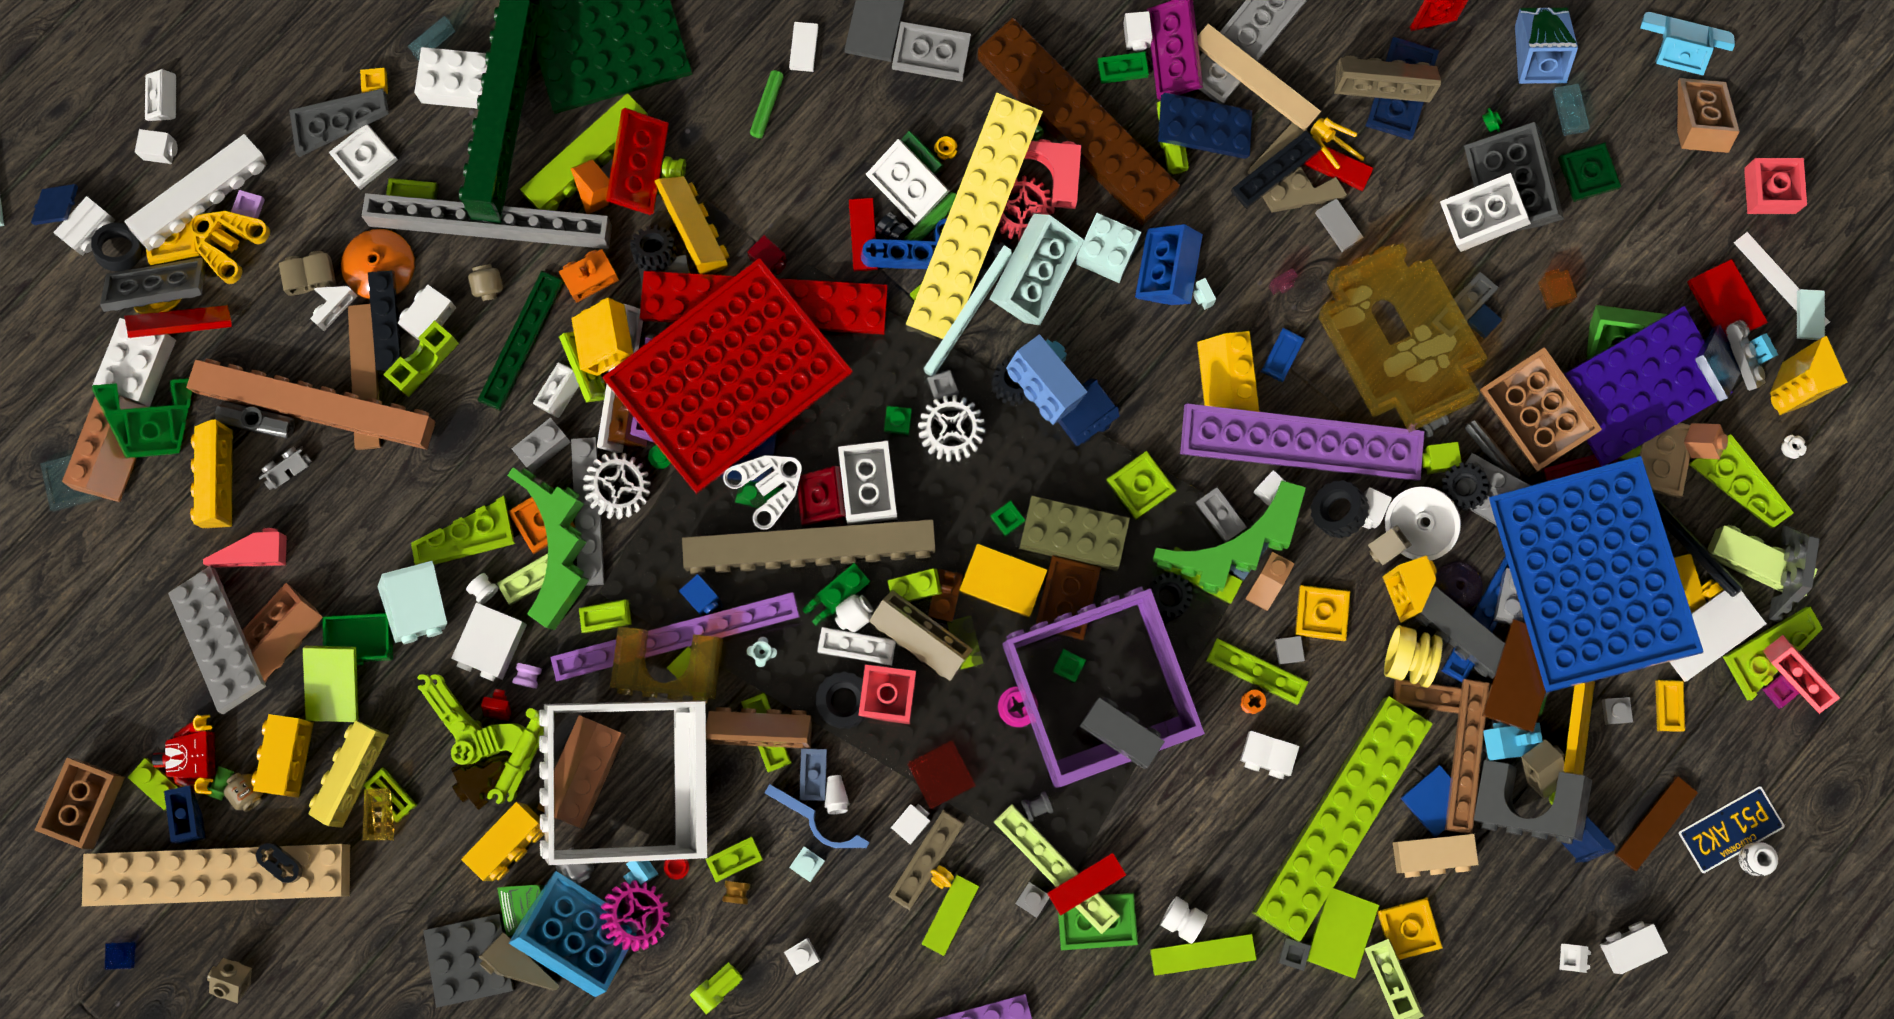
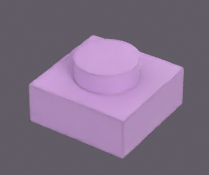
(248, 204)

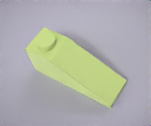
(1393, 981)

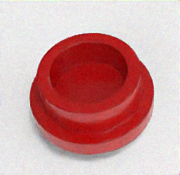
(676, 868)

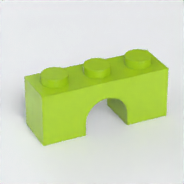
(433, 349)

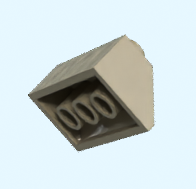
(1386, 79)

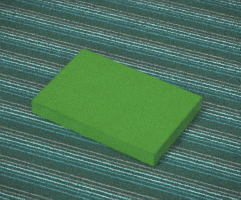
(1079, 933)

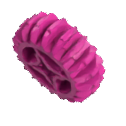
(637, 925)

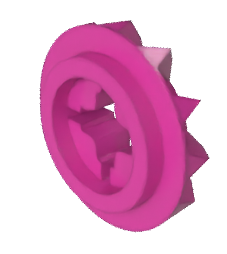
(1005, 704)

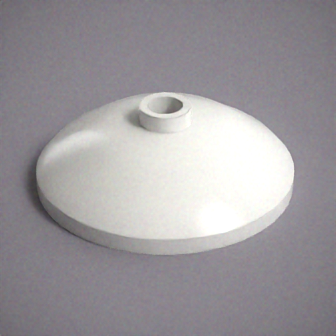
(1408, 513)

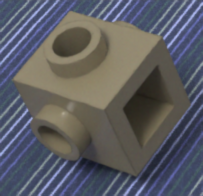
(229, 980)

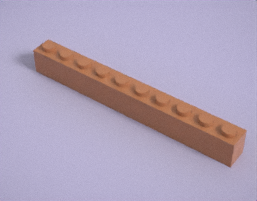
(311, 404)

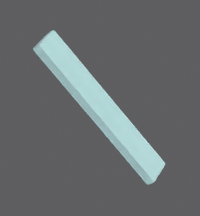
(968, 311)

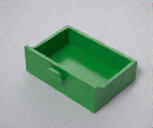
(367, 633)

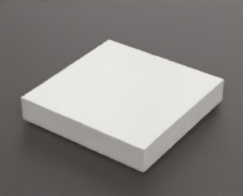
(363, 156)

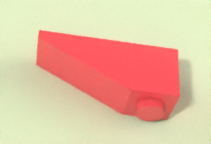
(257, 549)

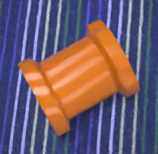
(1252, 694)

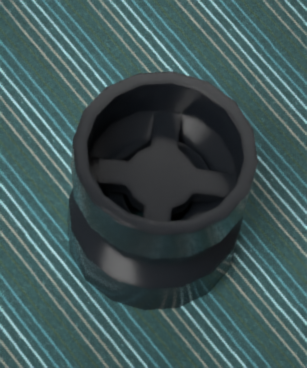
(892, 227)

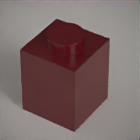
(769, 254)

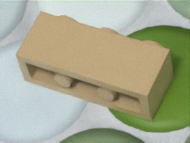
(1435, 855)

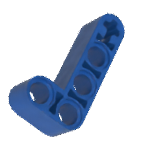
(906, 247)

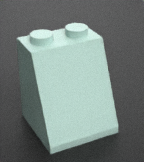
(412, 602)

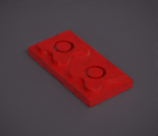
(637, 161)

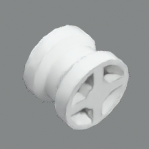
(482, 588)

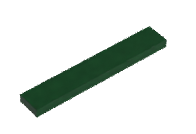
(521, 341)

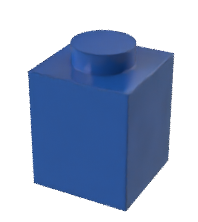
(700, 595)

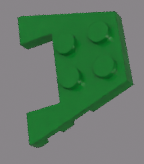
(147, 429)

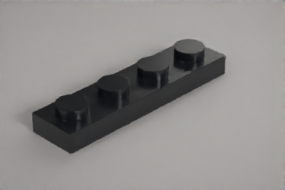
(1276, 169)
(384, 318)

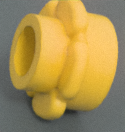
(945, 142)
(1711, 589)
(941, 877)

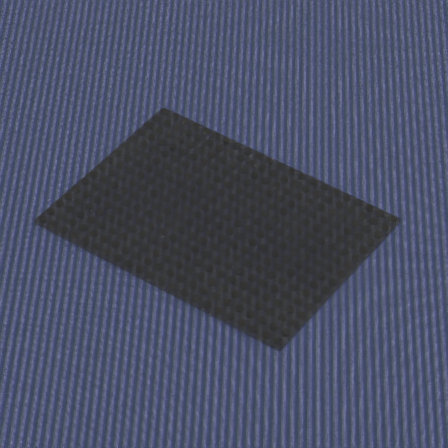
(1016, 460)

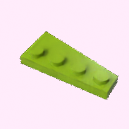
(1744, 483)
(474, 534)
(1751, 665)

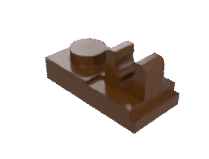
(944, 604)

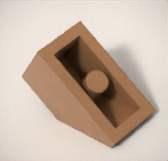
(1269, 581)

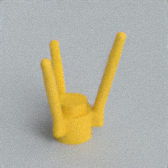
(1324, 131)

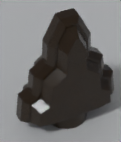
(478, 779)

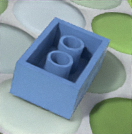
(1045, 380)

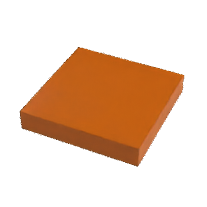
(530, 524)

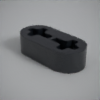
(275, 867)

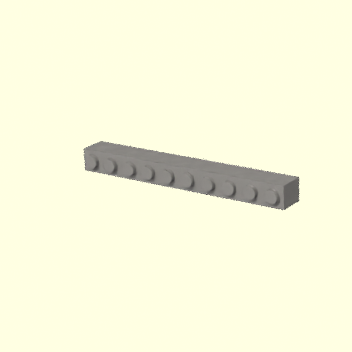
(515, 224)

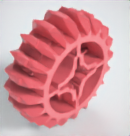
(1031, 207)

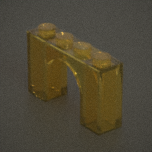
(631, 674)

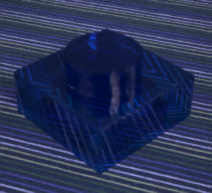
(119, 955)

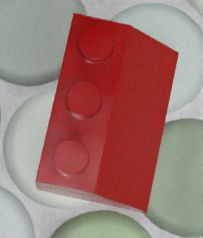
(1437, 13)

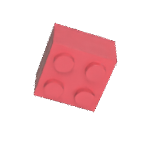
(1775, 186)

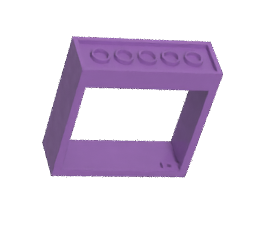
(1103, 756)

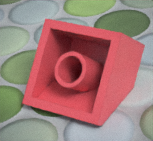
(887, 694)

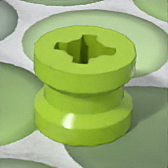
(673, 168)

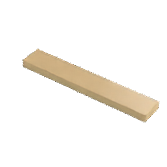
(1257, 78)

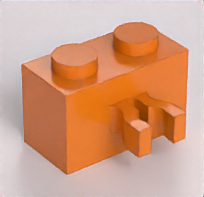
(588, 275)

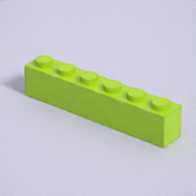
(595, 143)

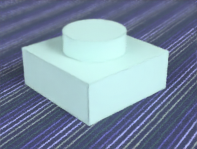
(1204, 294)
(807, 864)

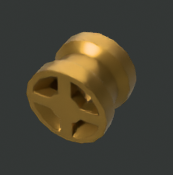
(736, 892)

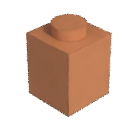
(1705, 441)

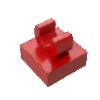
(497, 706)

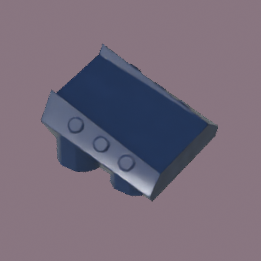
(1091, 415)
(1592, 845)

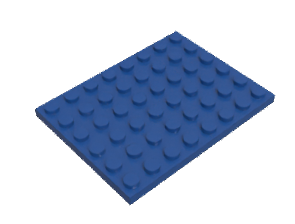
(1595, 575)

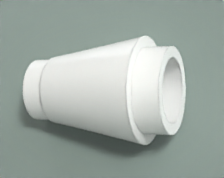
(836, 797)

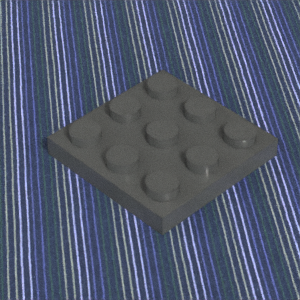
(455, 961)

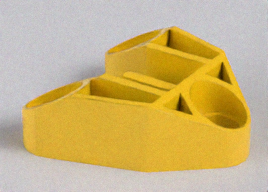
(218, 222)

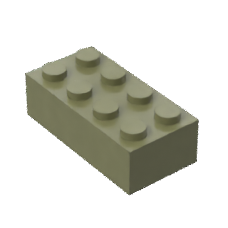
(1074, 533)

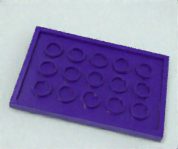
(1643, 385)

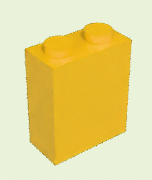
(602, 336)

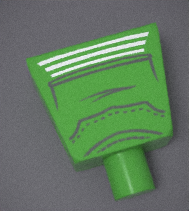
(515, 903)

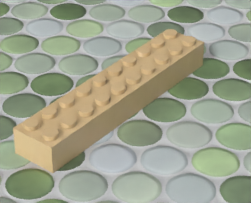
(211, 875)

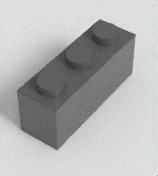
(1122, 732)

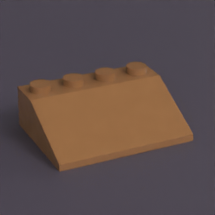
(1540, 409)

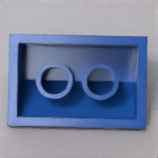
(1169, 265)

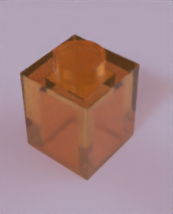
(1557, 288)

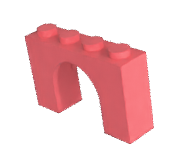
(1064, 164)

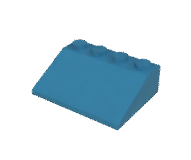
(567, 935)

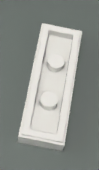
(856, 646)

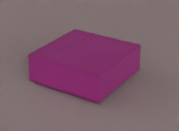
(1780, 691)

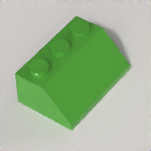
(1614, 324)

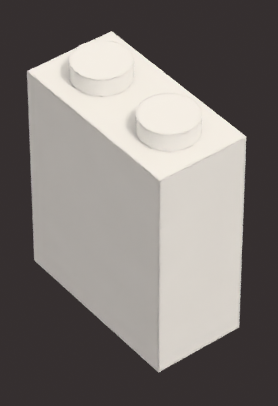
(488, 642)

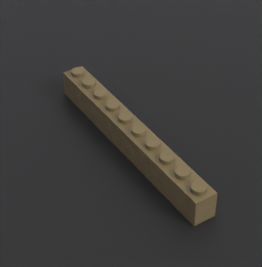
(808, 545)

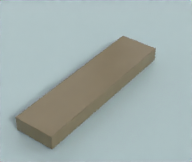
(925, 859)

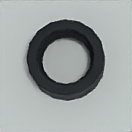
(115, 263)

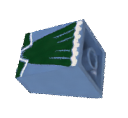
(1544, 45)

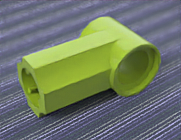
(712, 991)

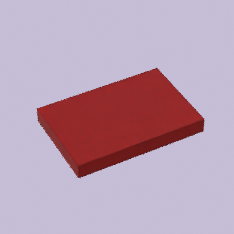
(1726, 297)

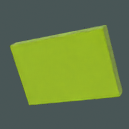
(330, 683)
(1342, 933)

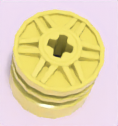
(1418, 657)

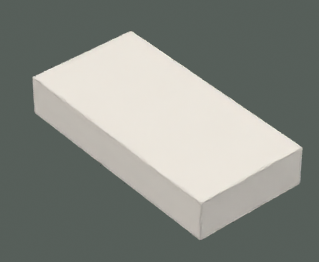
(803, 46)

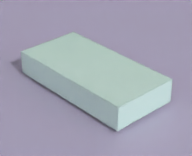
(1810, 314)

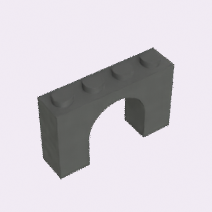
(1562, 820)

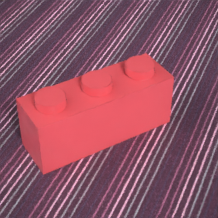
(1801, 674)

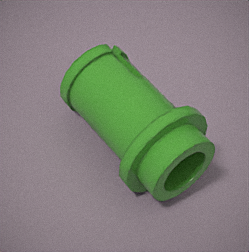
(219, 783)

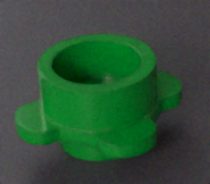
(1492, 120)

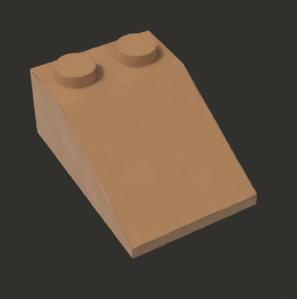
(1705, 116)

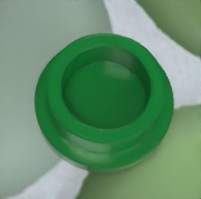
(657, 458)

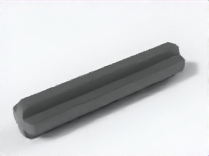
(1490, 448)

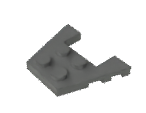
(1800, 569)

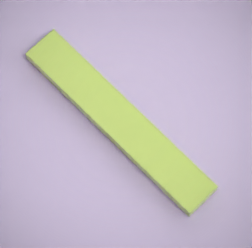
(1052, 864)

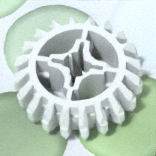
(959, 435)
(607, 482)

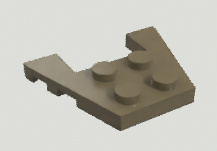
(1296, 188)

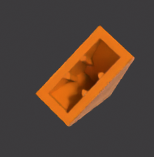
(592, 185)

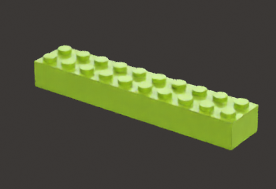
(1342, 818)

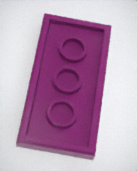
(1175, 48)

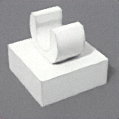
(1574, 958)

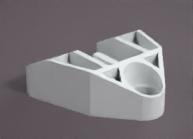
(777, 503)

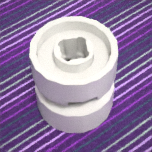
(1181, 918)

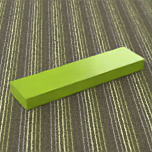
(1257, 671)
(1203, 954)

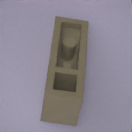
(514, 964)

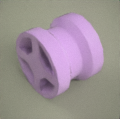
(527, 675)

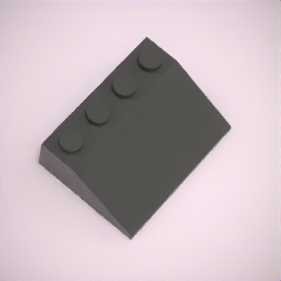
(1526, 158)

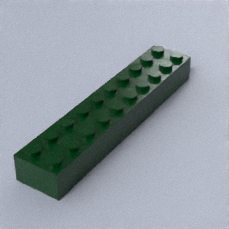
(499, 109)

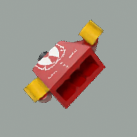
(190, 756)

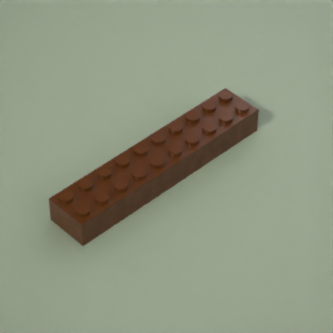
(1077, 117)

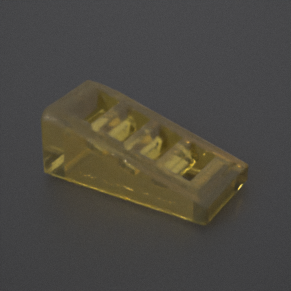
(386, 816)

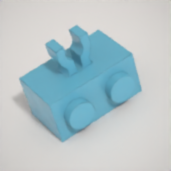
(1510, 742)

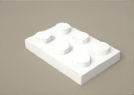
(907, 182)

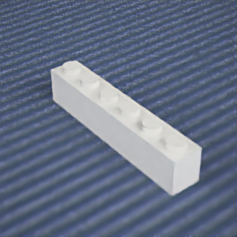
(196, 192)

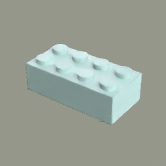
(1036, 269)

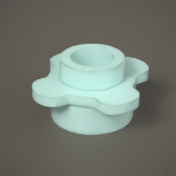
(762, 644)

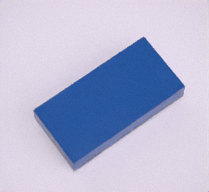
(1282, 355)

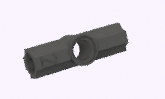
(268, 422)

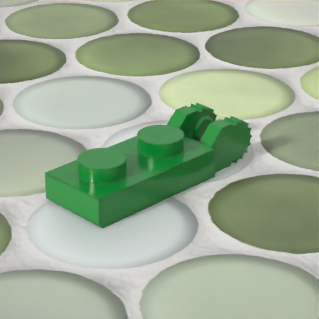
(846, 584)

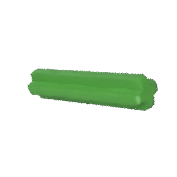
(766, 104)
(931, 219)

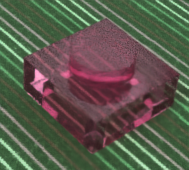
(1283, 282)

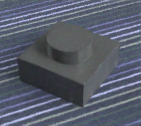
(1294, 954)

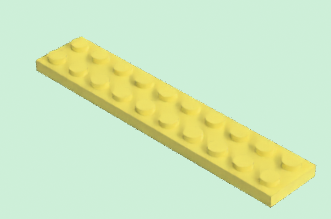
(974, 215)

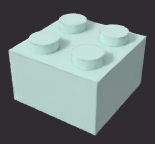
(1108, 247)

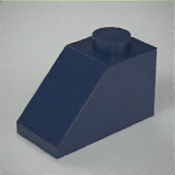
(184, 815)

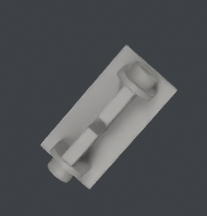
(276, 472)

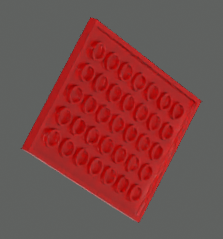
(727, 375)

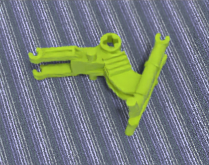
(485, 742)

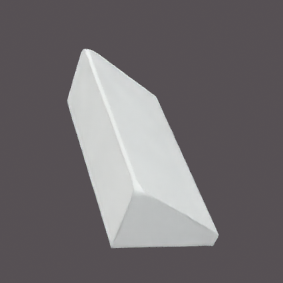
(160, 96)
(557, 390)

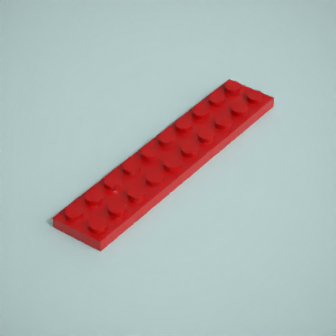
(826, 303)

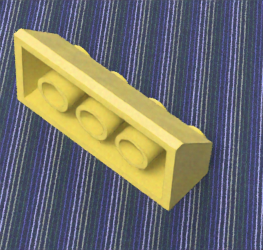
(347, 774)

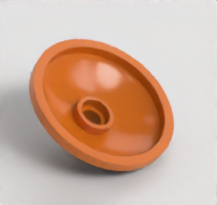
(391, 252)

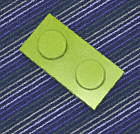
(917, 585)
(152, 781)
(734, 859)

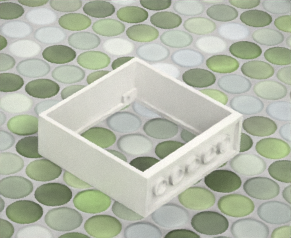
(689, 785)

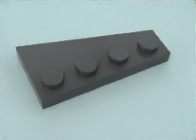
(327, 121)

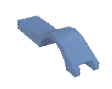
(856, 842)

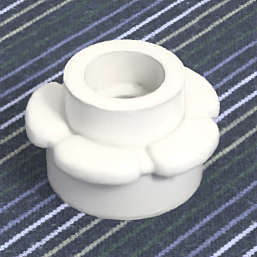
(1788, 449)

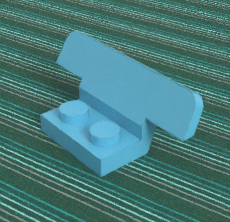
(1686, 43)

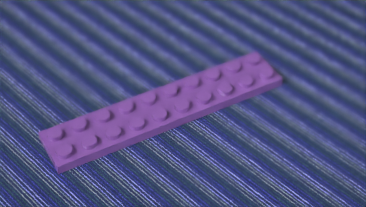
(1301, 442)

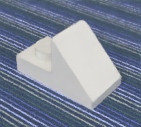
(336, 302)

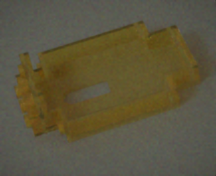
(1420, 374)

